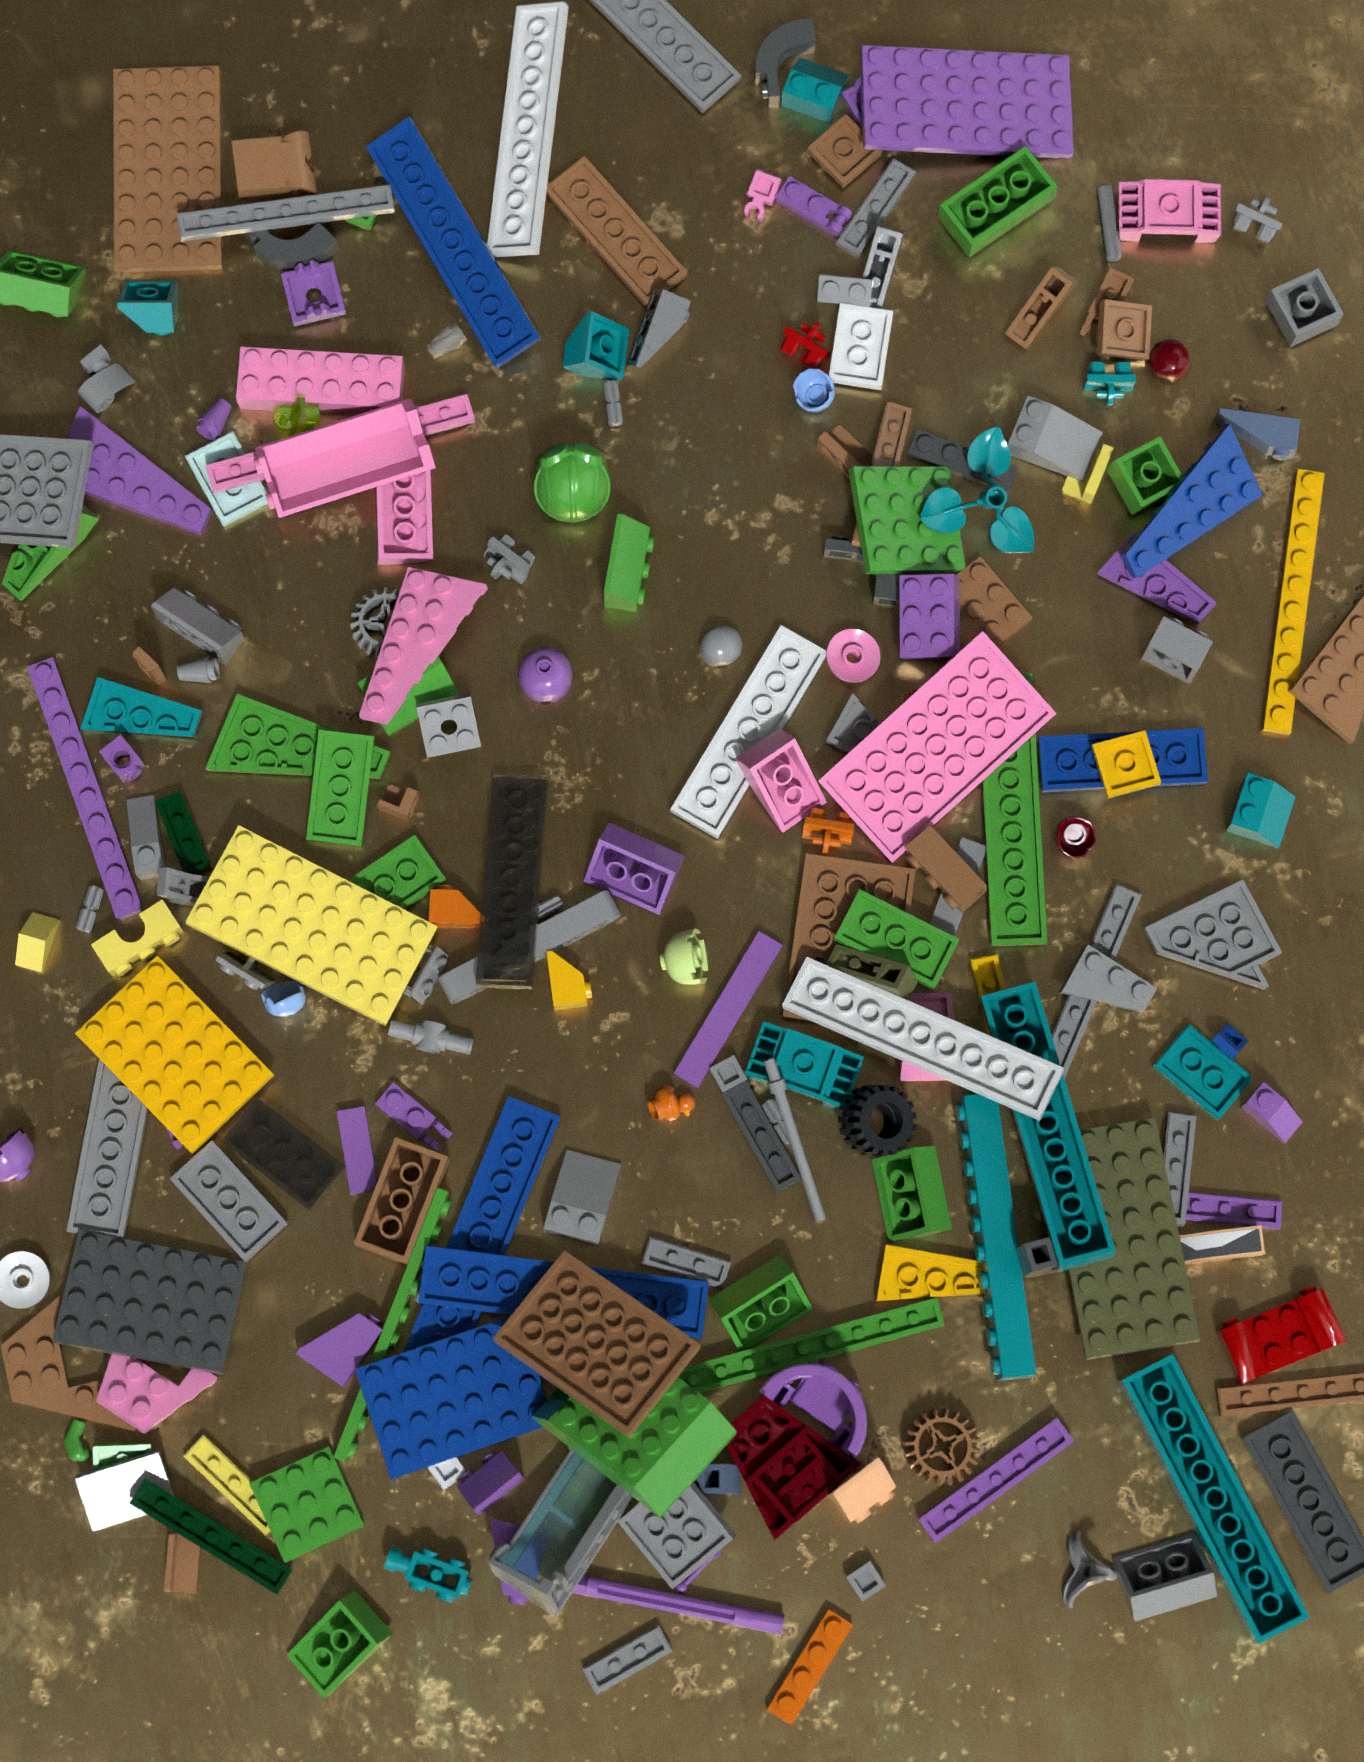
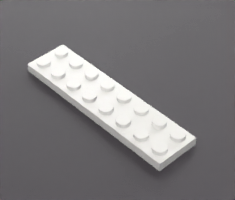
(758, 711)

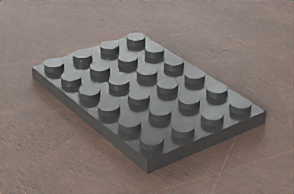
(150, 1302)

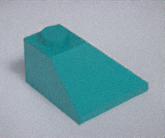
(150, 304)
(597, 348)

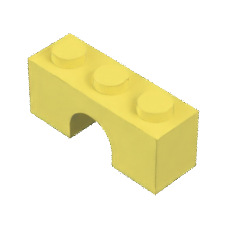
(159, 930)

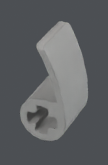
(101, 387)

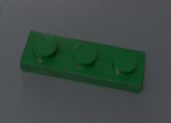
(183, 833)

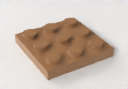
(988, 605)

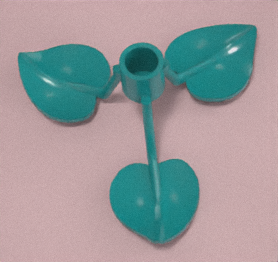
(944, 510)

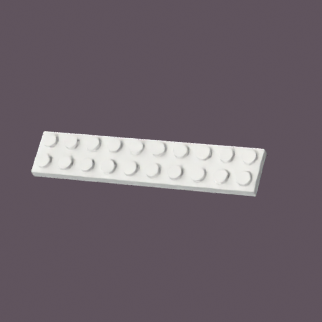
(527, 129)
(923, 1038)

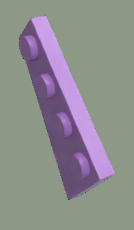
(1162, 586)

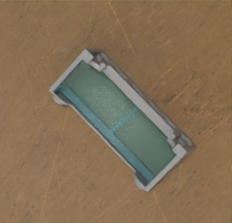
(561, 1534)

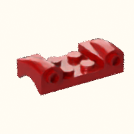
(1281, 1335)

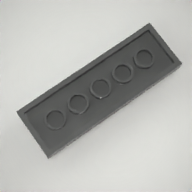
(1308, 1500)

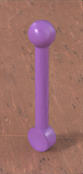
(682, 1587)

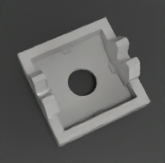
(455, 708)

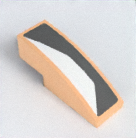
(1222, 1244)

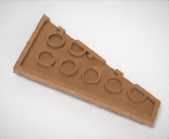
(1335, 677)

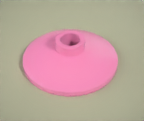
(862, 647)

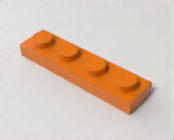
(809, 1667)

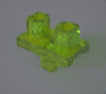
(297, 418)

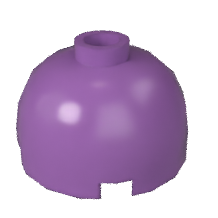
(545, 675)
(15, 1156)

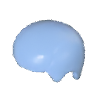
(814, 390)
(284, 998)

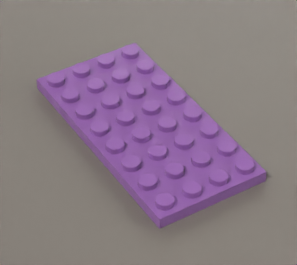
(965, 101)

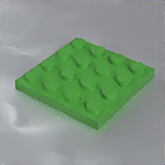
(890, 525)

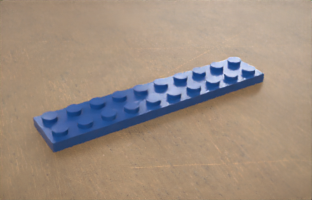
(453, 242)
(492, 1205)
(503, 1282)

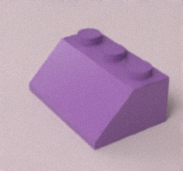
(633, 868)

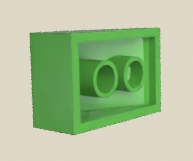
(339, 1643)

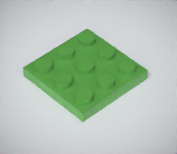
(306, 1504)

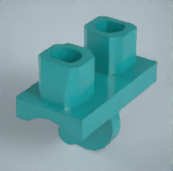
(1109, 385)

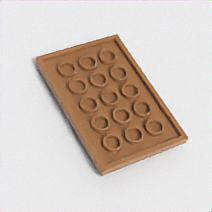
(825, 898)
(596, 1343)

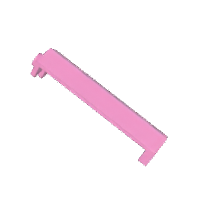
(343, 458)

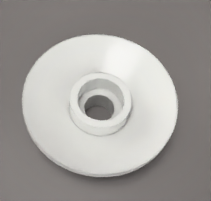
(18, 1265)

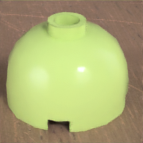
(685, 958)

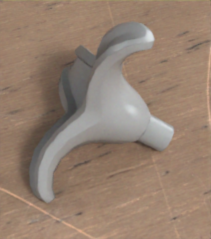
(1086, 1570)

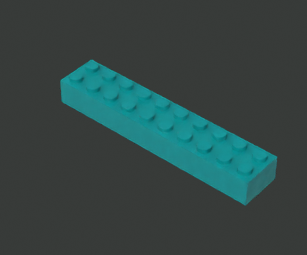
(1054, 1143)
(1213, 1500)

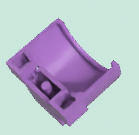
(825, 1397)

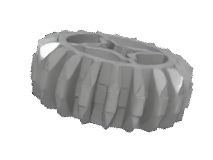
(375, 623)

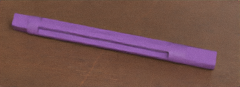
(681, 1604)

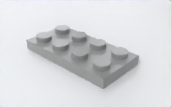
(228, 1201)

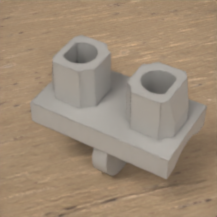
(1268, 225)
(507, 562)

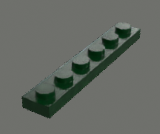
(211, 1536)

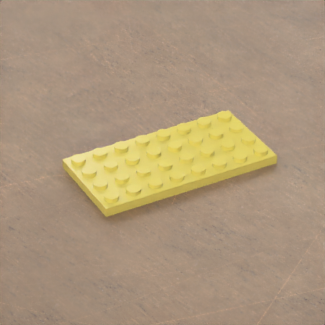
(311, 925)

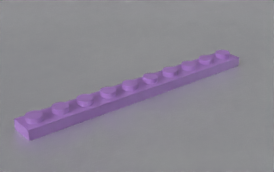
(85, 789)

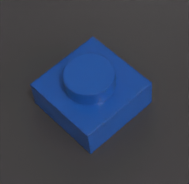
(1229, 1041)

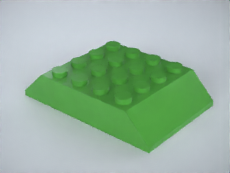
(660, 1456)

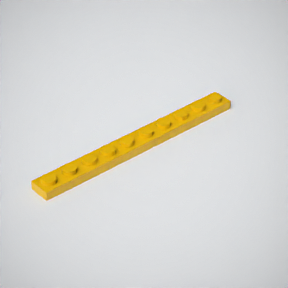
(1293, 601)

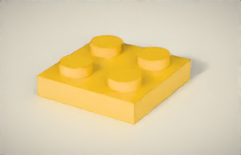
(1126, 764)

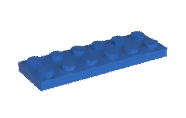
(1070, 764)

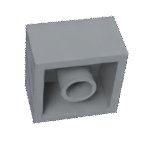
(1304, 307)
(1177, 649)

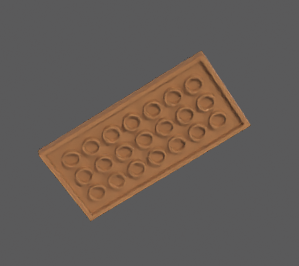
(165, 166)

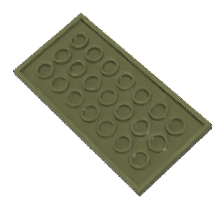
(1144, 1291)

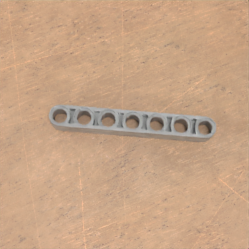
(551, 936)

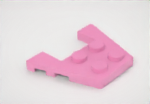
(145, 1396)

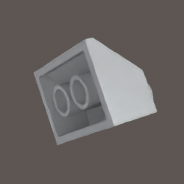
(198, 624)
(1165, 1577)

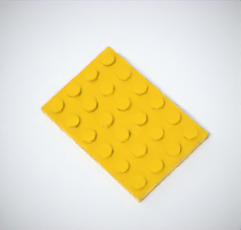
(174, 1054)

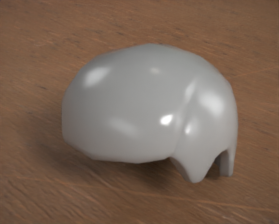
(720, 645)

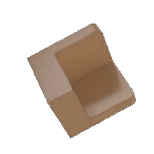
(399, 802)

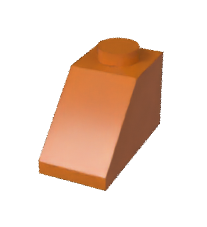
(451, 909)

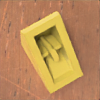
(35, 942)

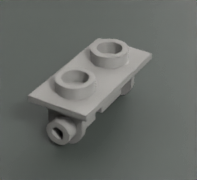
(432, 965)

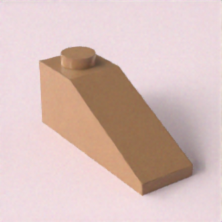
(1041, 306)

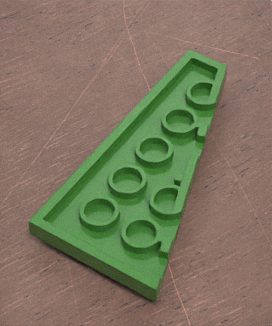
(272, 742)

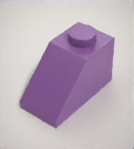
(1272, 1112)

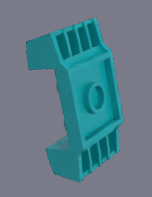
(805, 1064)

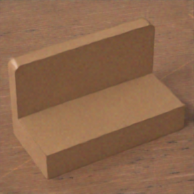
(843, 449)
(182, 1565)

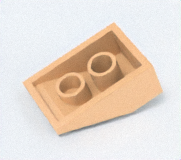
(863, 1490)

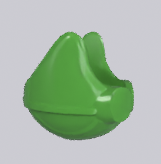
(571, 481)

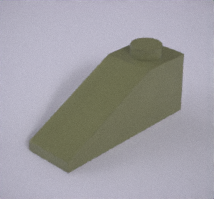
(875, 970)

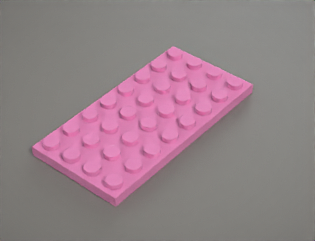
(937, 746)

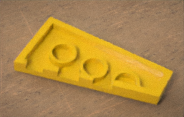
(926, 1275)

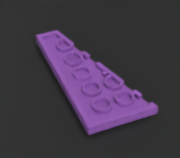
(132, 481)

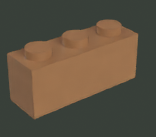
(945, 869)

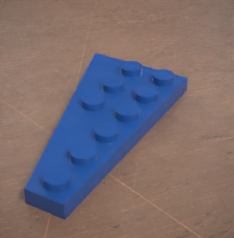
(1198, 502)

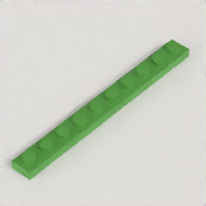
(398, 1313)
(813, 1346)

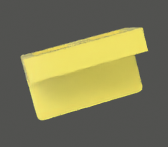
(1086, 490)

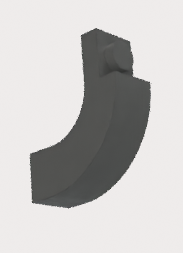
(781, 44)
(286, 254)
(886, 585)
(1037, 1258)

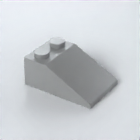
(1054, 439)
(582, 1198)

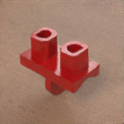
(794, 339)

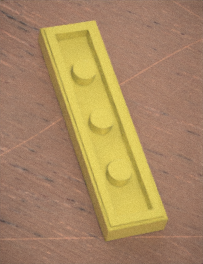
(227, 1479)

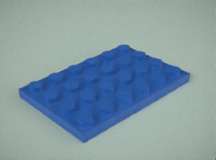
(448, 1399)

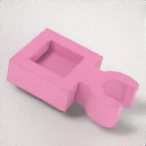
(762, 191)

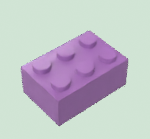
(929, 616)

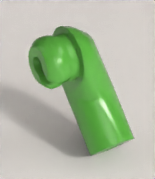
(73, 1443)

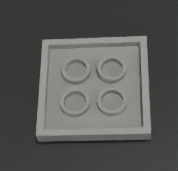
(681, 1537)

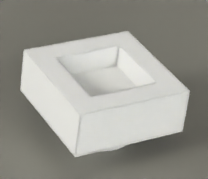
(447, 1472)

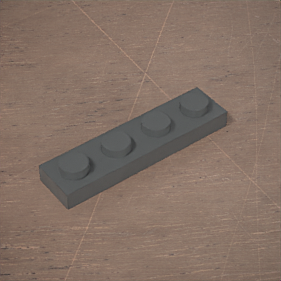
(944, 453)
(761, 1136)

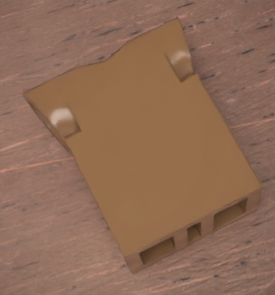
(273, 167)

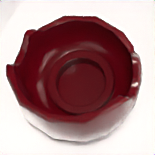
(1170, 360)
(1075, 836)

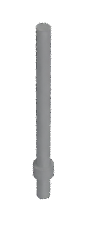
(777, 1087)

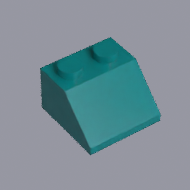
(813, 89)
(1261, 810)

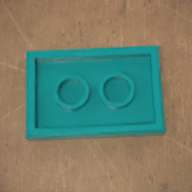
(1202, 1072)

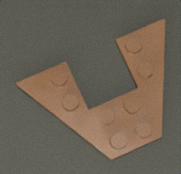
(40, 1377)

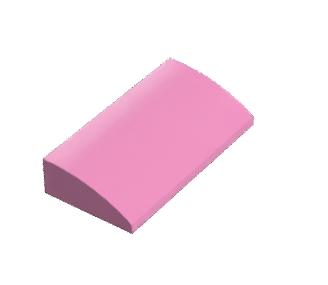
(404, 520)

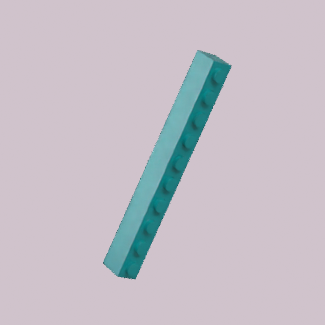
(996, 1238)

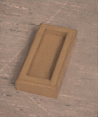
(149, 666)

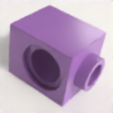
(114, 751)

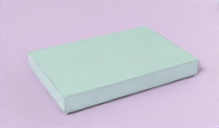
(231, 503)

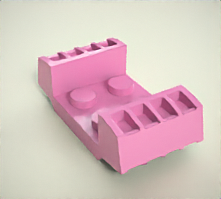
(1169, 208)

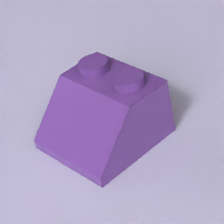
(490, 1482)

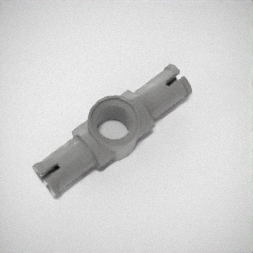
(430, 1037)

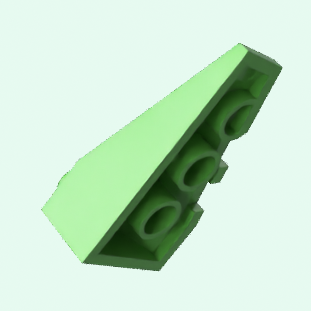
(34, 563)

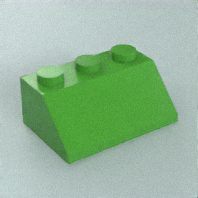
(39, 283)
(628, 564)
(433, 685)
(911, 1193)
(760, 1304)

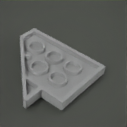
(1219, 936)

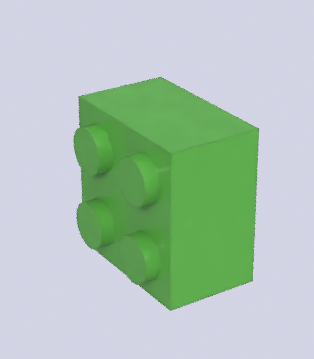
(1144, 475)

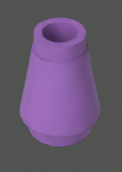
(214, 419)

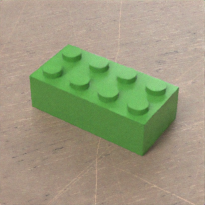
(997, 201)

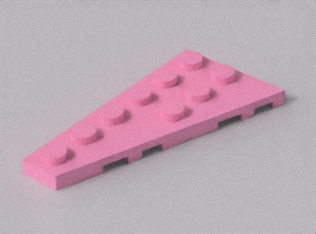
(418, 631)

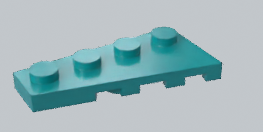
(134, 711)

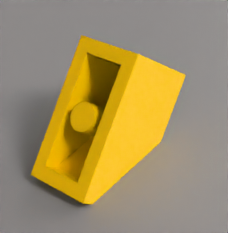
(567, 984)

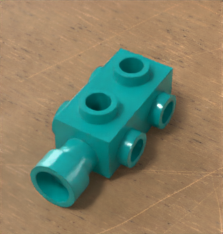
(437, 1576)

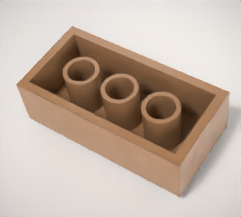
(401, 1201)

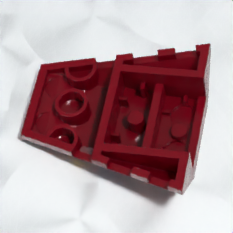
(785, 1464)

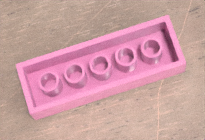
(328, 379)

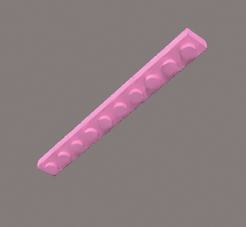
(433, 419)

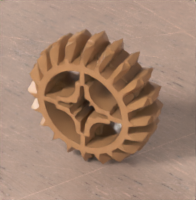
(920, 1459)

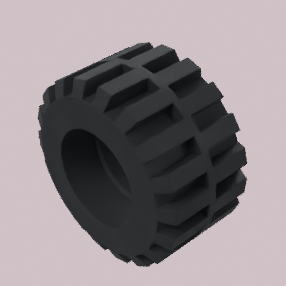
(897, 1120)

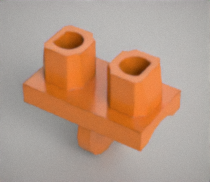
(828, 831)

